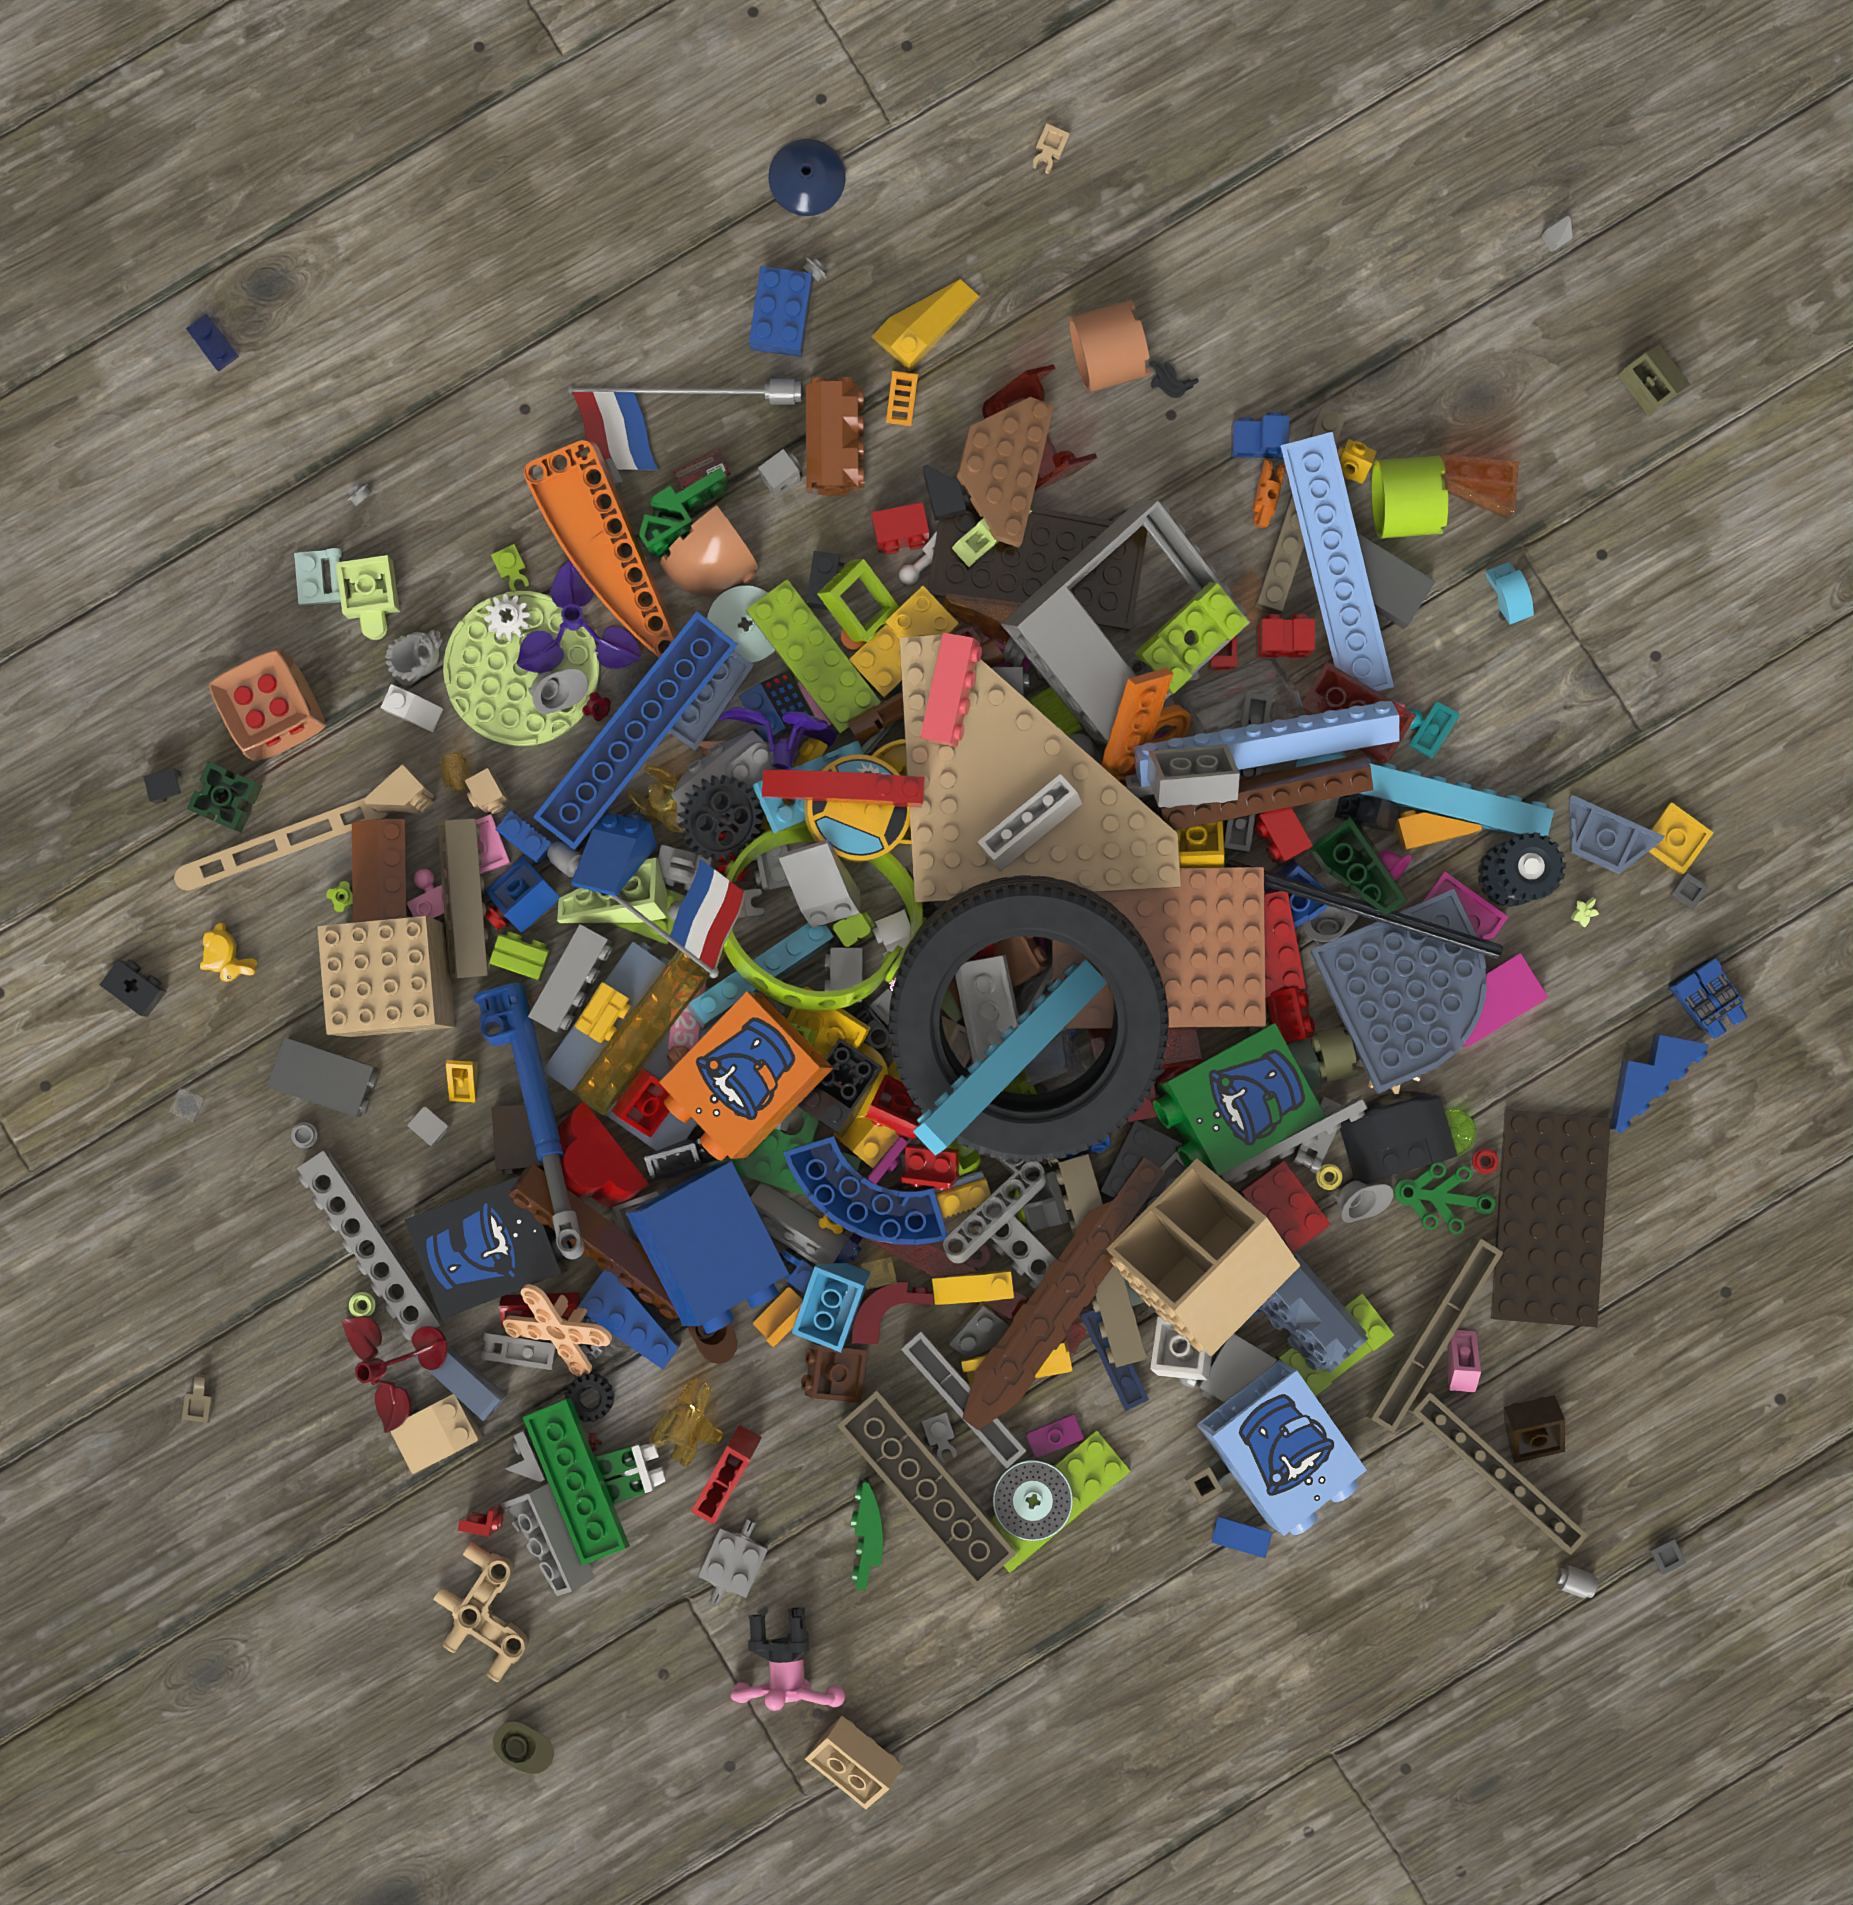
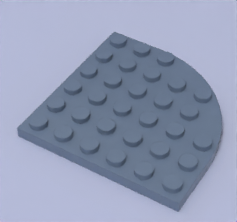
(1405, 993)

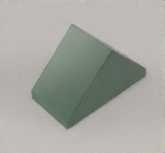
(1307, 1061)

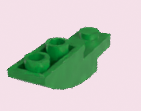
(867, 1524)

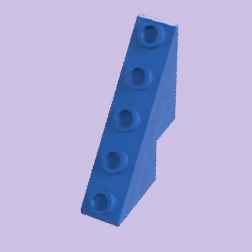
(1642, 1082)

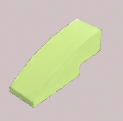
(975, 543)

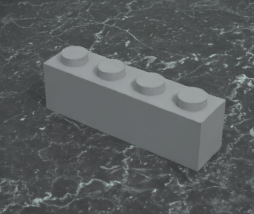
(548, 1538)

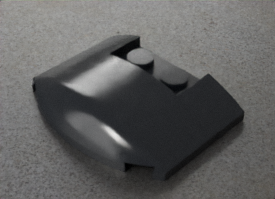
(1397, 1135)

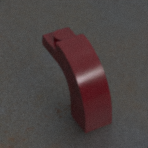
(878, 1302)

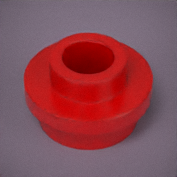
(1493, 1161)

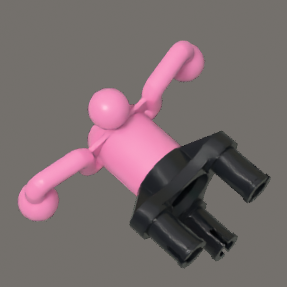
(785, 1666)

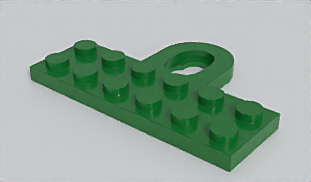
(768, 1160)

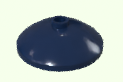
(806, 193)

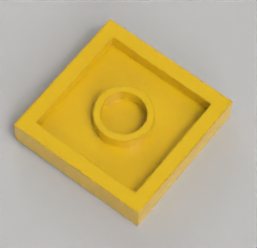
(1682, 838)

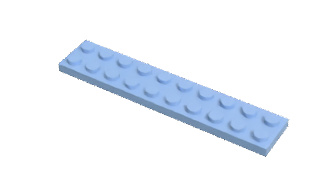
(1336, 560)

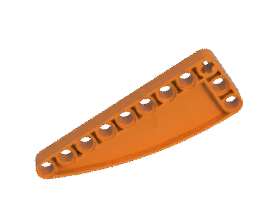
(585, 534)

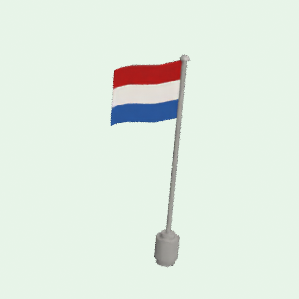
(619, 428)
(702, 918)

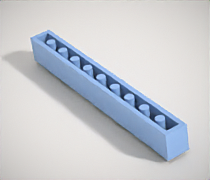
(1291, 738)

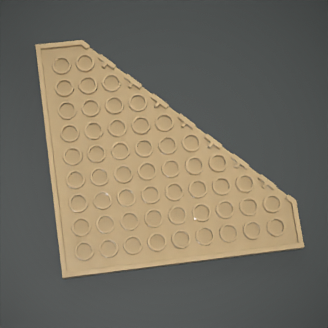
(996, 768)

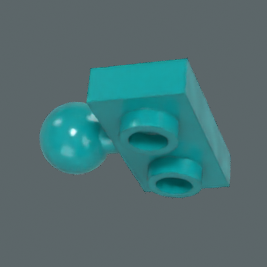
(1433, 729)

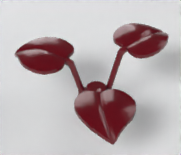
(391, 1402)

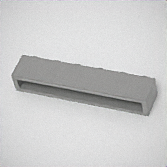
(956, 1392)

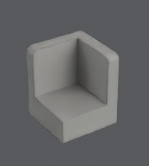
(429, 1126)

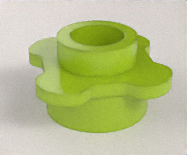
(334, 895)

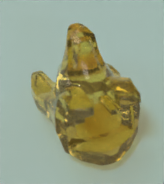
(660, 802)
(686, 1424)

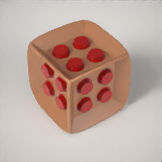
(267, 705)

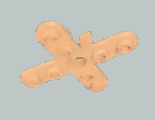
(562, 1333)

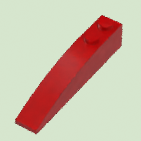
(844, 787)

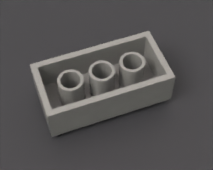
(571, 979)

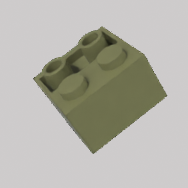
(1653, 379)

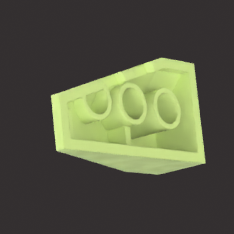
(643, 892)

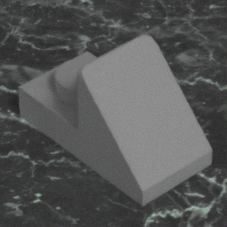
(530, 1465)

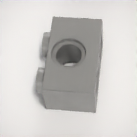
(780, 473)

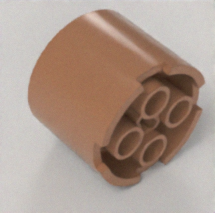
(1109, 346)

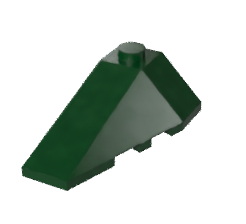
(1357, 864)

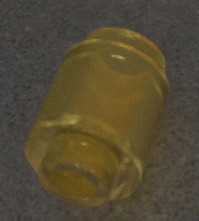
(454, 771)

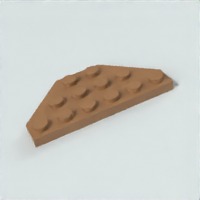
(1003, 465)

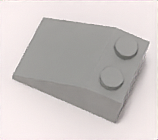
(820, 883)

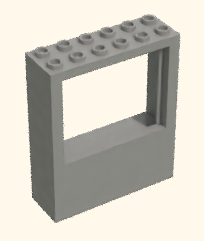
(1069, 644)

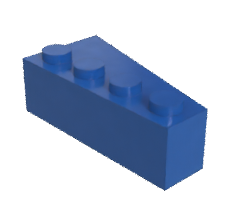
(629, 1319)

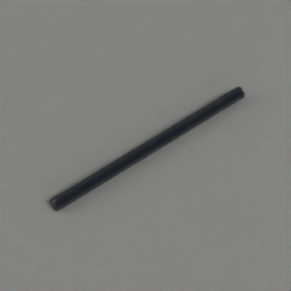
(1367, 910)

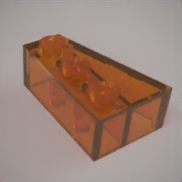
(1483, 482)

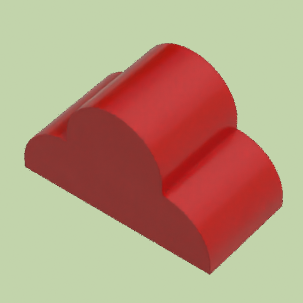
(595, 1162)

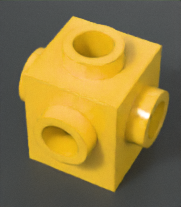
(1355, 460)

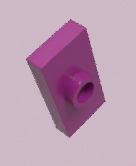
(1054, 1436)

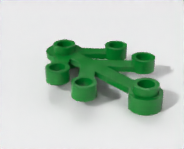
(1439, 1197)

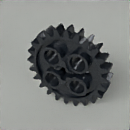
(734, 797)

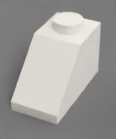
(411, 708)

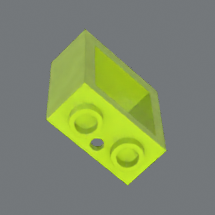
(843, 580)

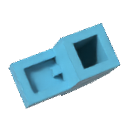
(1512, 592)

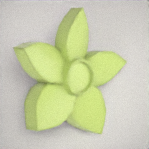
(1584, 912)

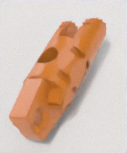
(1267, 494)

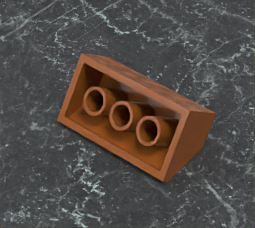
(378, 870)

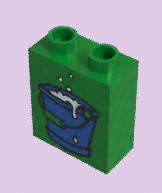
(1238, 1102)

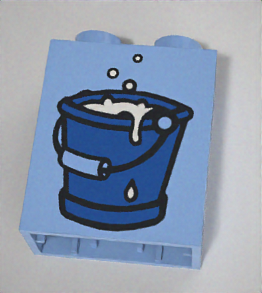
(1283, 1449)

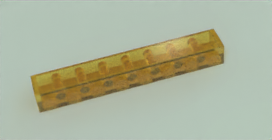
(641, 1032)

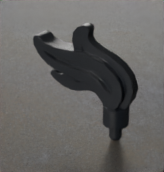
(1168, 382)

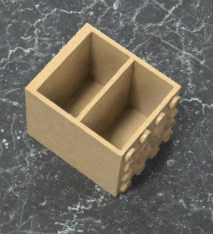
(385, 977)
(1203, 1258)

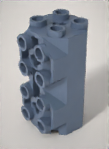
(1315, 1319)

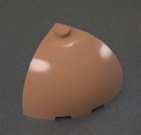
(709, 557)

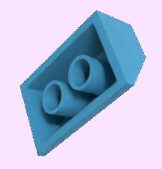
(831, 1304)

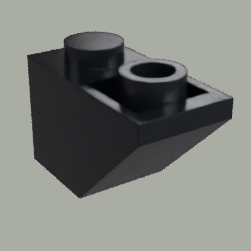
(1368, 811)

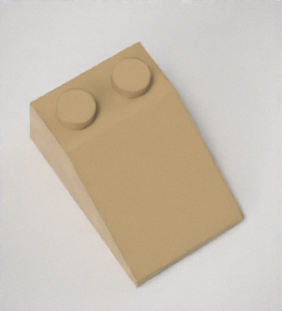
(436, 1433)

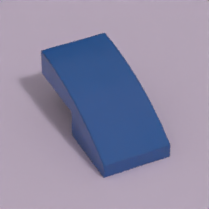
(1242, 1537)

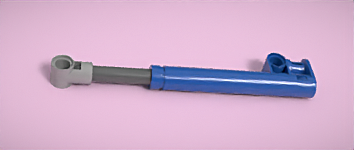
(510, 1012)

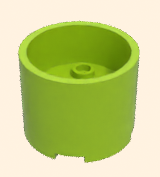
(1409, 496)

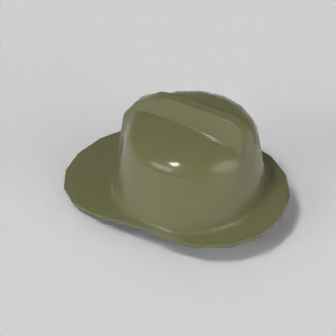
(523, 1748)

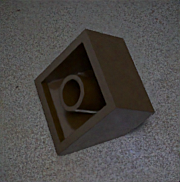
(1535, 1428)

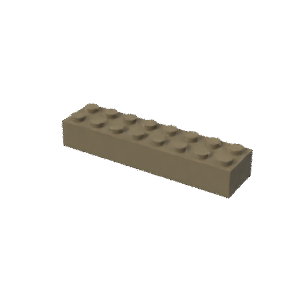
(927, 1488)

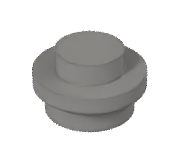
(304, 1135)

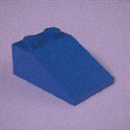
(614, 854)

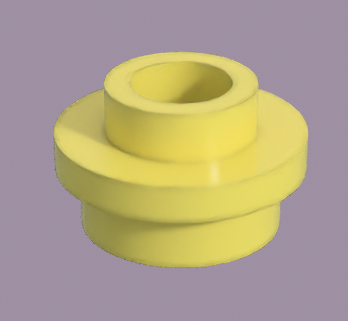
(1337, 1177)

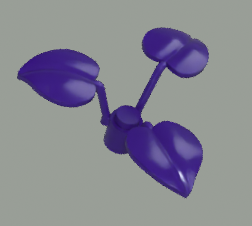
(570, 591)
(785, 749)

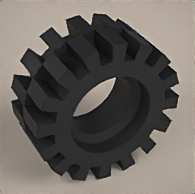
(604, 1389)

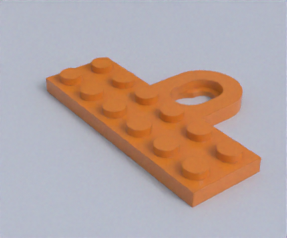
(1138, 720)

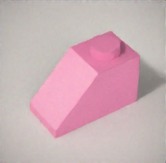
(1463, 1361)

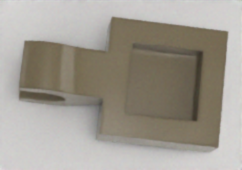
(198, 1404)

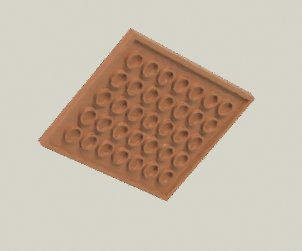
(1203, 943)

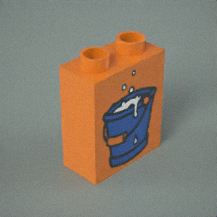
(743, 1077)

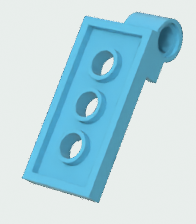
(783, 816)

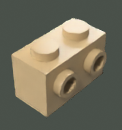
(486, 792)

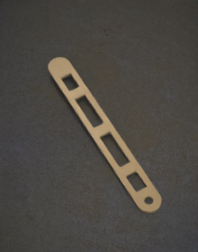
(191, 876)

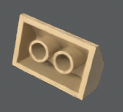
(401, 794)
(854, 1762)

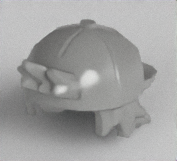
(413, 656)

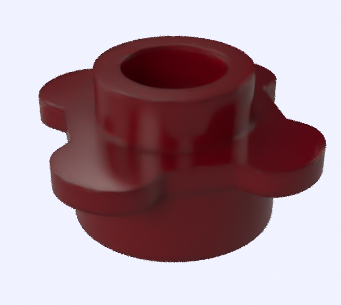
(602, 708)

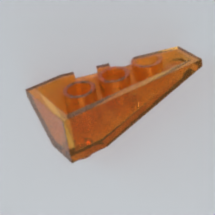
(983, 612)

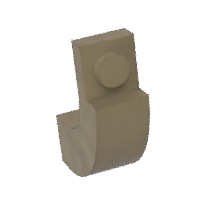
(1208, 1477)

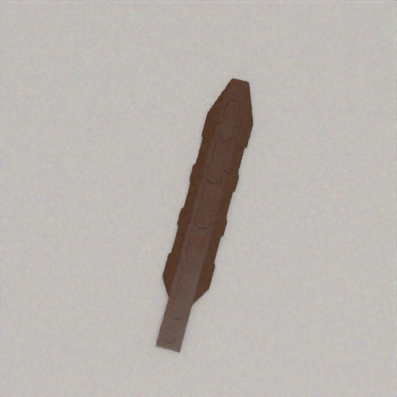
(1056, 1303)

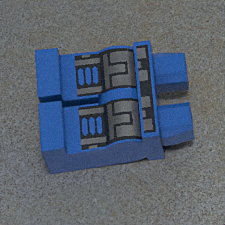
(1709, 997)

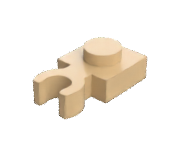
(1051, 145)

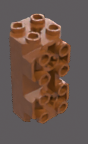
(833, 436)

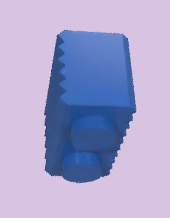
(524, 836)

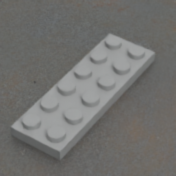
(1308, 1135)

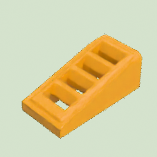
(912, 389)

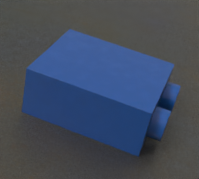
(709, 1247)

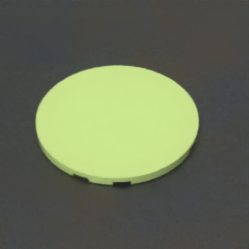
(493, 690)

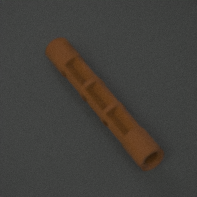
(879, 717)

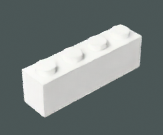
(1030, 822)

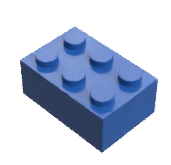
(781, 311)

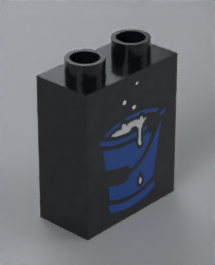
(483, 1249)

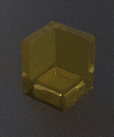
(881, 1272)

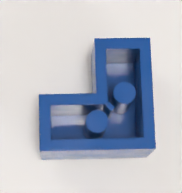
(1261, 437)

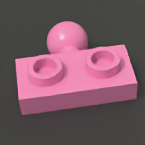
(429, 903)

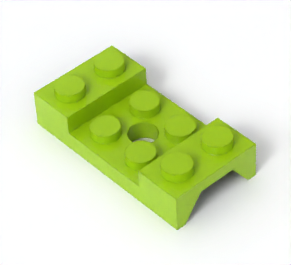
(1212, 620)
(1377, 1335)

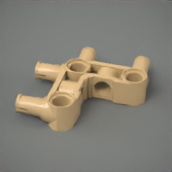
(487, 1626)

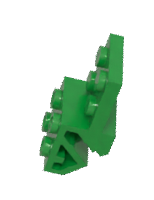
(662, 532)

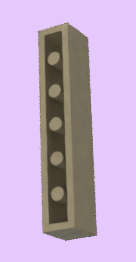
(462, 898)

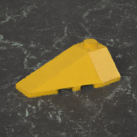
(919, 327)

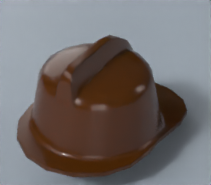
(716, 1346)

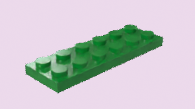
(576, 1481)

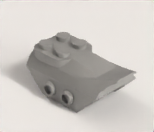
(739, 757)

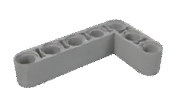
(998, 1199)

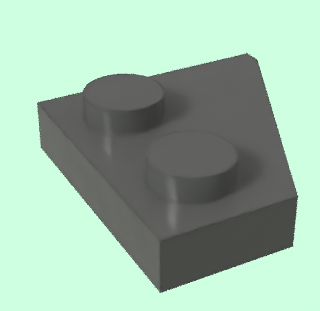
(979, 1332)

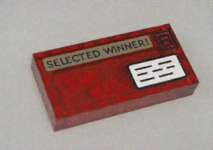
(700, 468)

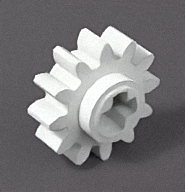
(505, 607)

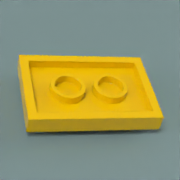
(830, 1027)

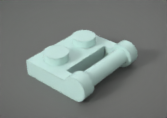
(311, 576)

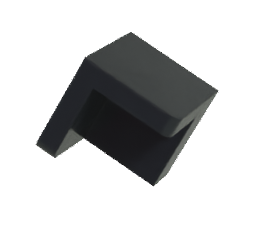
(162, 785)

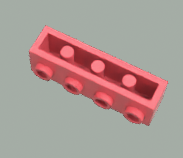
(951, 689)

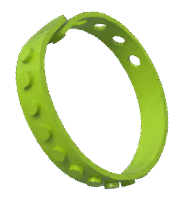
(811, 999)

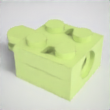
(371, 593)

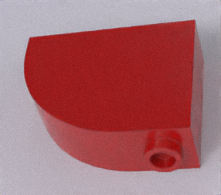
(726, 1474)

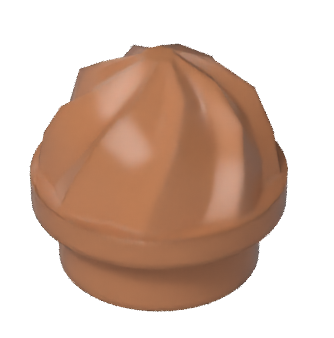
(676, 1055)

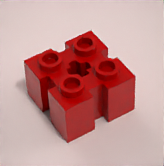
(1285, 637)

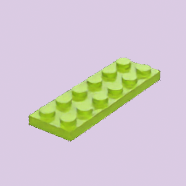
(812, 655)
(1090, 1472)

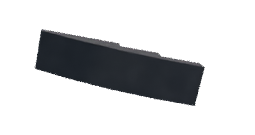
(678, 1158)

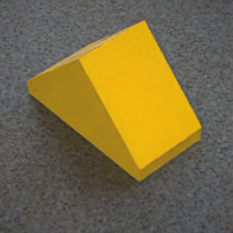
(462, 1080)

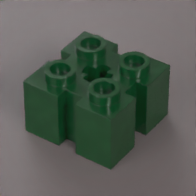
(219, 782)

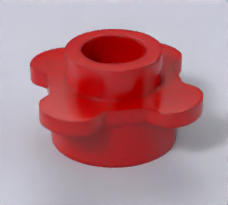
(496, 918)

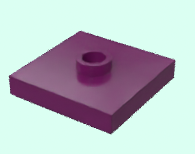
(889, 1160)

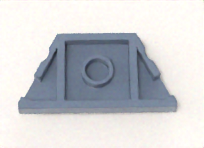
(1607, 836)

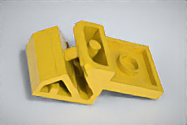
(881, 656)

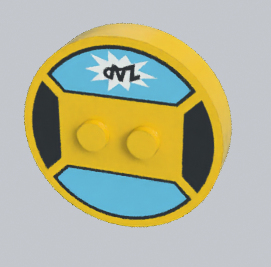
(855, 829)

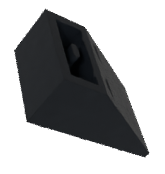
(843, 1090)

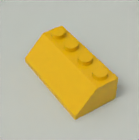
(867, 1139)

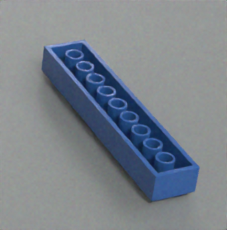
(635, 730)

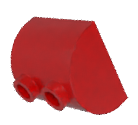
(643, 1103)
(894, 1108)

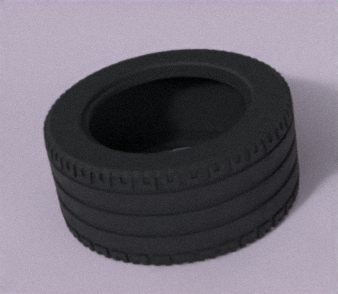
(1098, 1100)

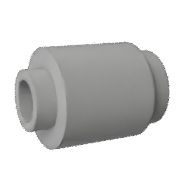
(1577, 1581)

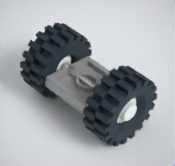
(1521, 869)

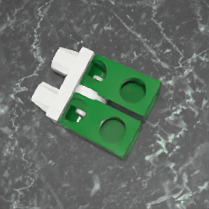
(633, 1468)

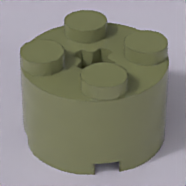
(1335, 1054)

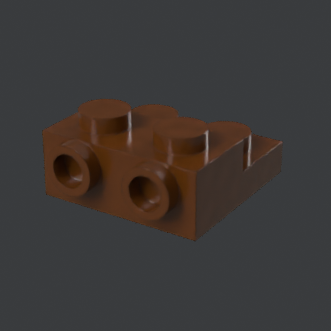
(834, 1373)

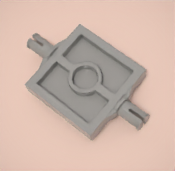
(732, 1562)

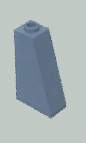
(469, 1385)

